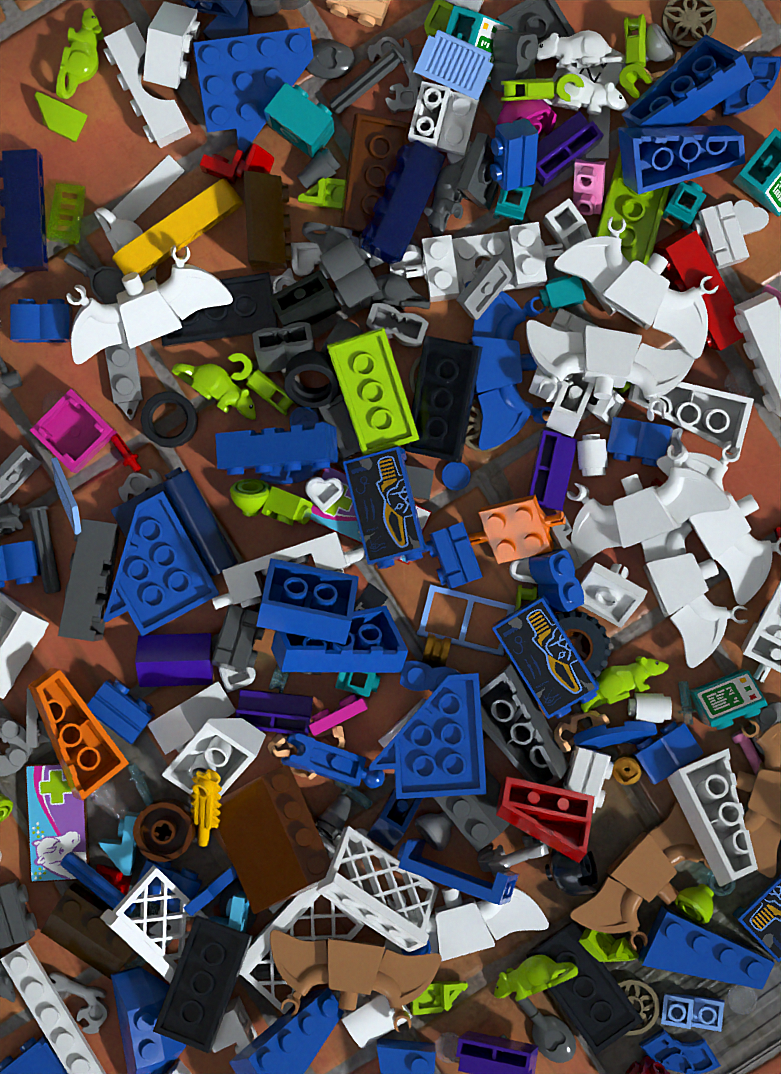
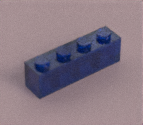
(402, 202)
(24, 211)

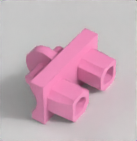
(589, 186)

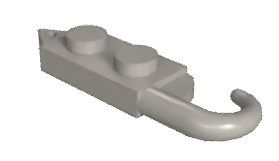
(124, 377)

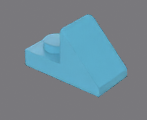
(123, 851)
(237, 910)

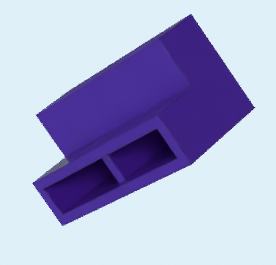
(564, 146)
(552, 469)
(174, 660)
(275, 711)
(495, 1055)

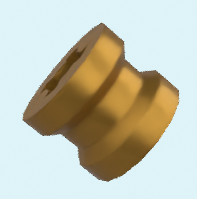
(436, 649)

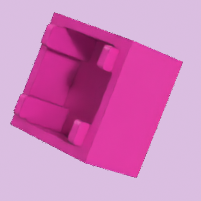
(73, 431)

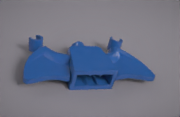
(501, 370)

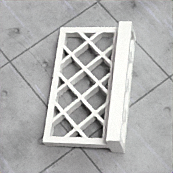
(373, 908)
(283, 922)
(137, 937)

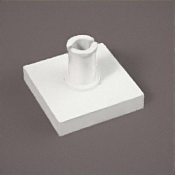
(611, 593)

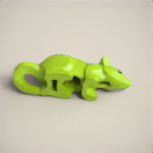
(81, 59)
(215, 382)
(619, 679)
(533, 977)

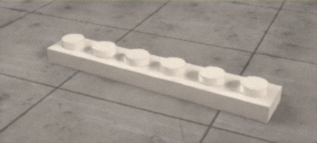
(50, 1011)

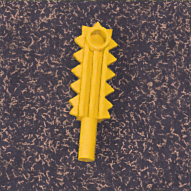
(205, 803)

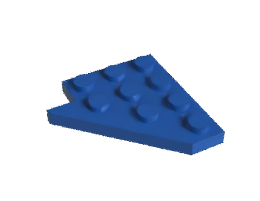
(245, 74)
(158, 569)
(440, 745)

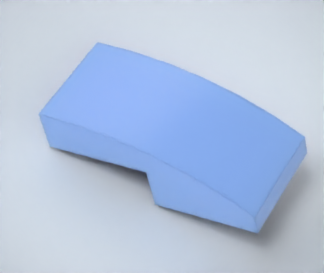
(692, 1011)

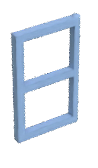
(471, 599)

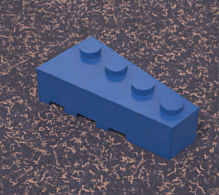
(691, 86)
(676, 154)
(277, 448)
(370, 647)
(699, 951)
(291, 1040)
(405, 1056)

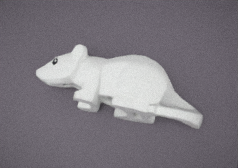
(584, 48)
(590, 96)
(121, 234)

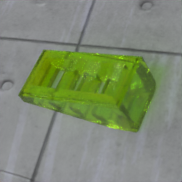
(73, 236)

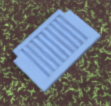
(455, 64)
(66, 496)

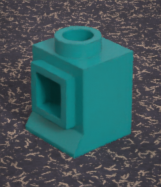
(691, 190)
(512, 210)
(562, 293)
(371, 684)

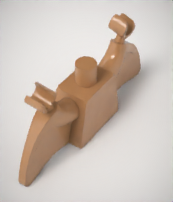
(764, 800)
(639, 875)
(352, 969)

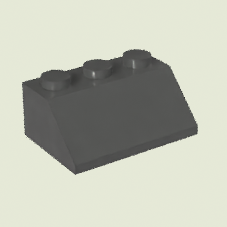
(476, 813)

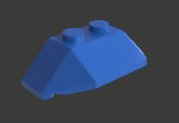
(138, 1005)

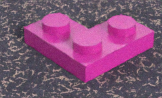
(348, 708)

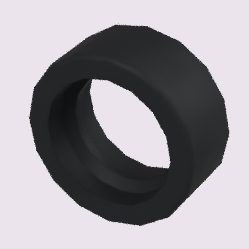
(311, 396)
(147, 415)

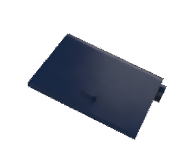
(193, 515)

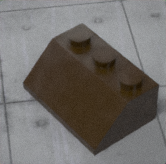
(266, 221)
(80, 930)

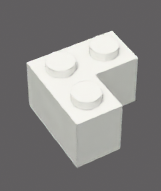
(168, 43)
(569, 401)
(181, 723)

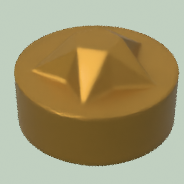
(627, 769)

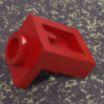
(219, 167)

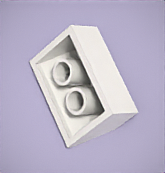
(19, 635)
(219, 745)

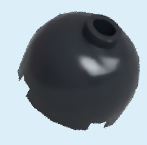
(571, 876)

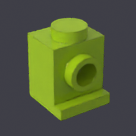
(287, 507)

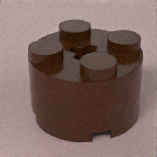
(150, 837)

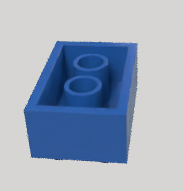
(308, 601)

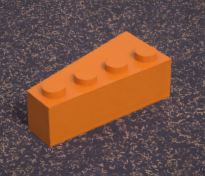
(76, 735)

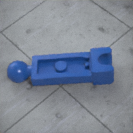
(331, 762)

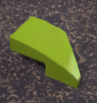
(438, 17)
(60, 117)
(326, 194)
(606, 948)
(437, 997)

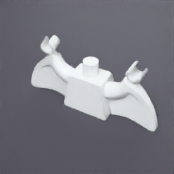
(640, 289)
(144, 308)
(606, 360)
(644, 511)
(726, 531)
(681, 583)
(467, 925)

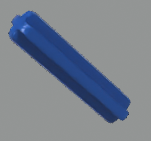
(94, 881)

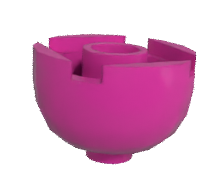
(535, 111)

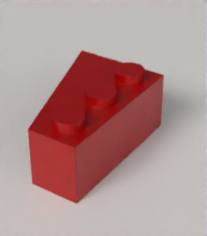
(548, 814)

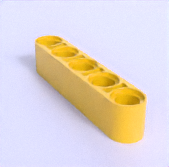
(178, 229)

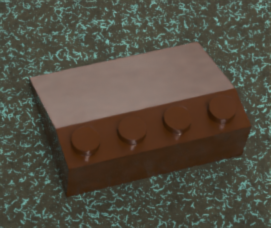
(272, 839)

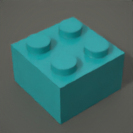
(300, 120)

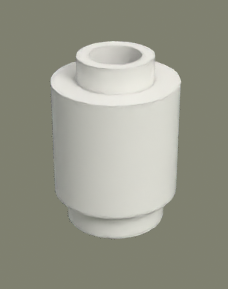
(592, 455)
(650, 707)

